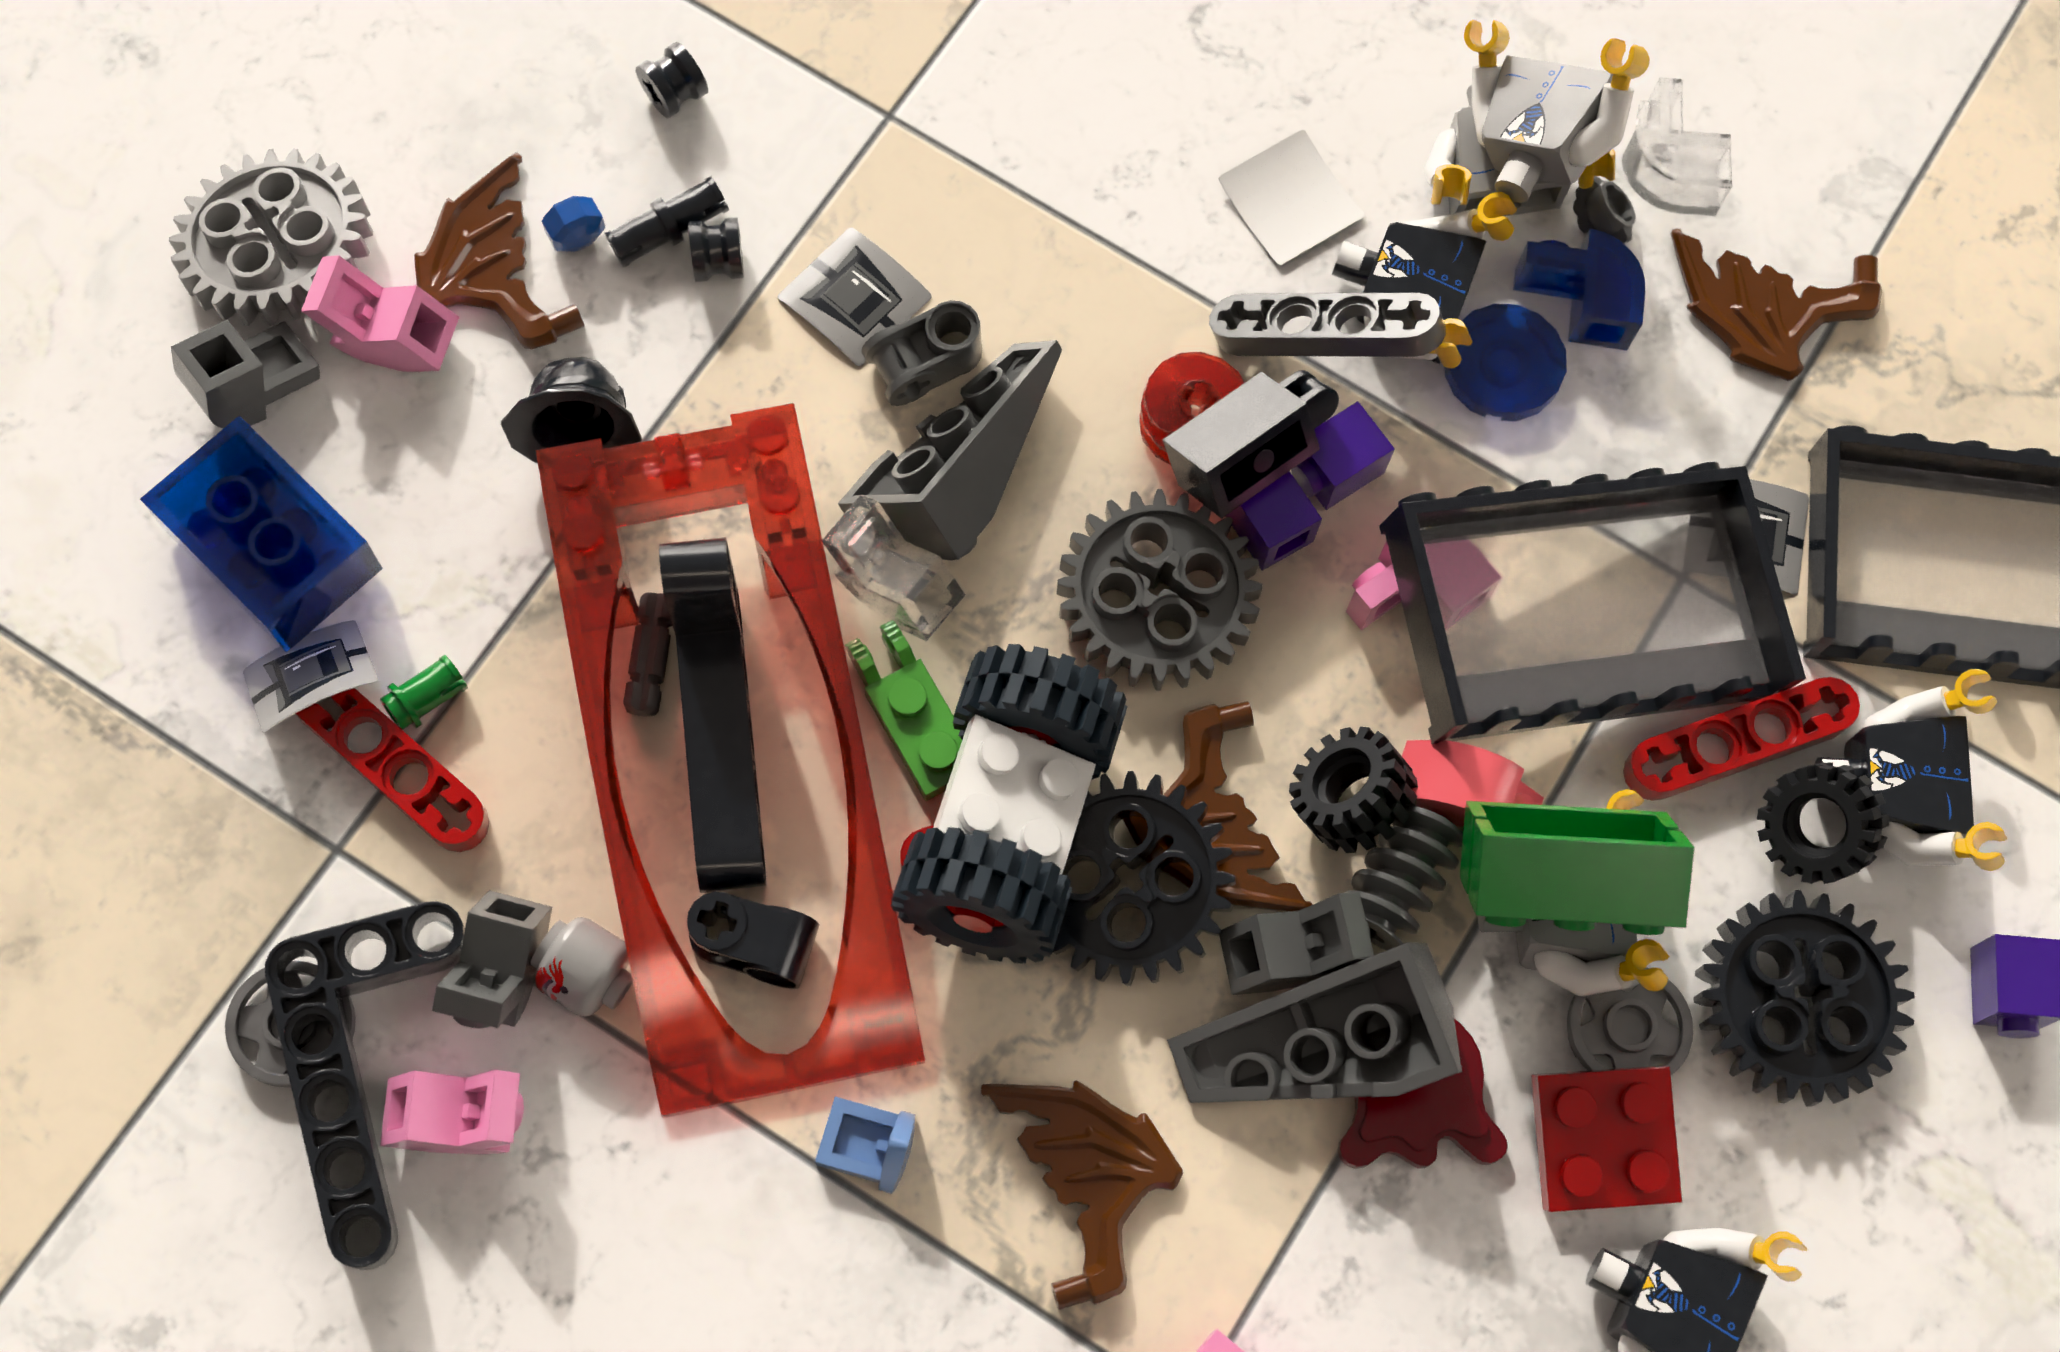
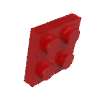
(1606, 1138)

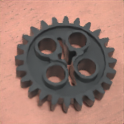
(1129, 633)

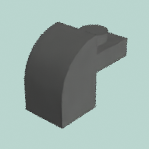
(242, 375)
(1296, 946)
(494, 965)

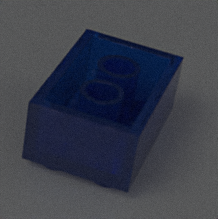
(262, 533)

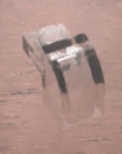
(1674, 166)
(889, 573)

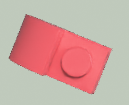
(1459, 773)

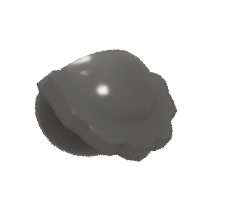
(1605, 209)

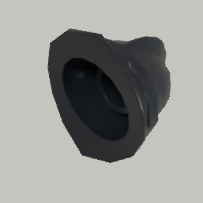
(569, 405)

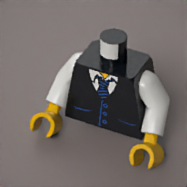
(1433, 259)
(1922, 768)
(1689, 1288)

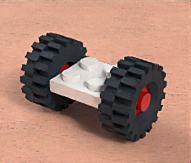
(1012, 804)

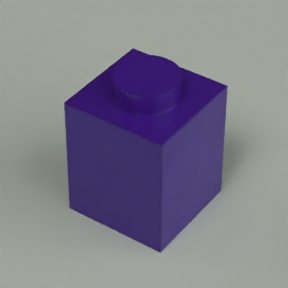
(1349, 457)
(1276, 521)
(2015, 984)

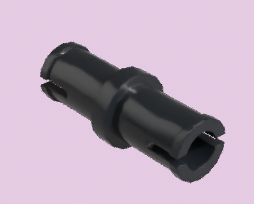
(666, 221)

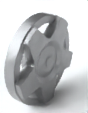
(259, 1025)
(1630, 1028)

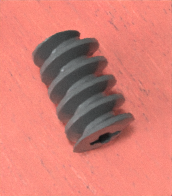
(1401, 870)

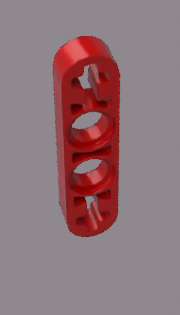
(1739, 734)
(387, 758)

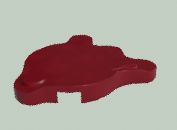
(1419, 1119)

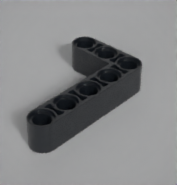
(716, 713)
(339, 1064)

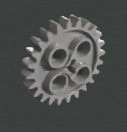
(230, 259)

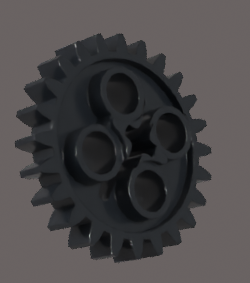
(1170, 920)
(1862, 999)

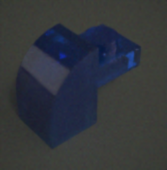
(1600, 280)

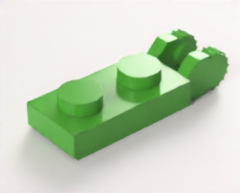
(910, 711)

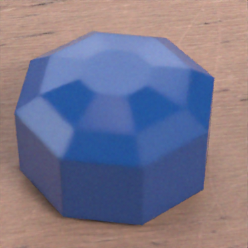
(573, 224)

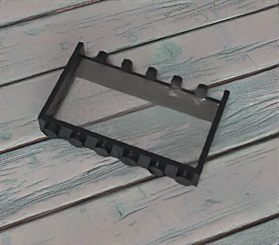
(1934, 556)
(1590, 600)

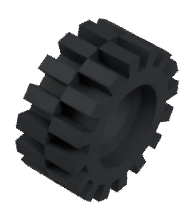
(1855, 800)
(1370, 809)

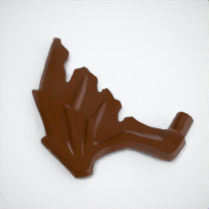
(477, 254)
(1761, 312)
(1201, 776)
(1096, 1161)

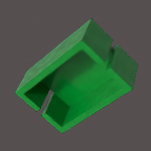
(1576, 866)

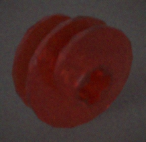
(1177, 385)

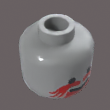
(582, 966)

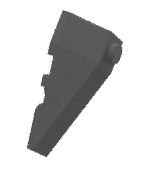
(956, 473)
(1346, 1034)

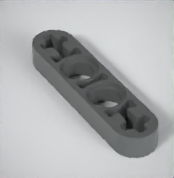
(1328, 315)

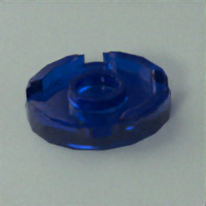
(1510, 365)

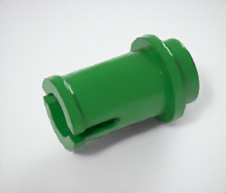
(423, 693)

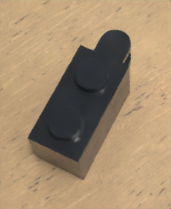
(1249, 439)

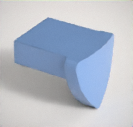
(867, 1142)

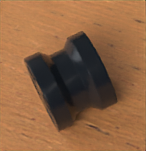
(672, 79)
(716, 249)

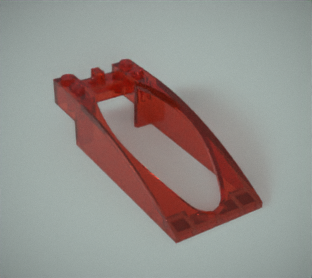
(587, 500)

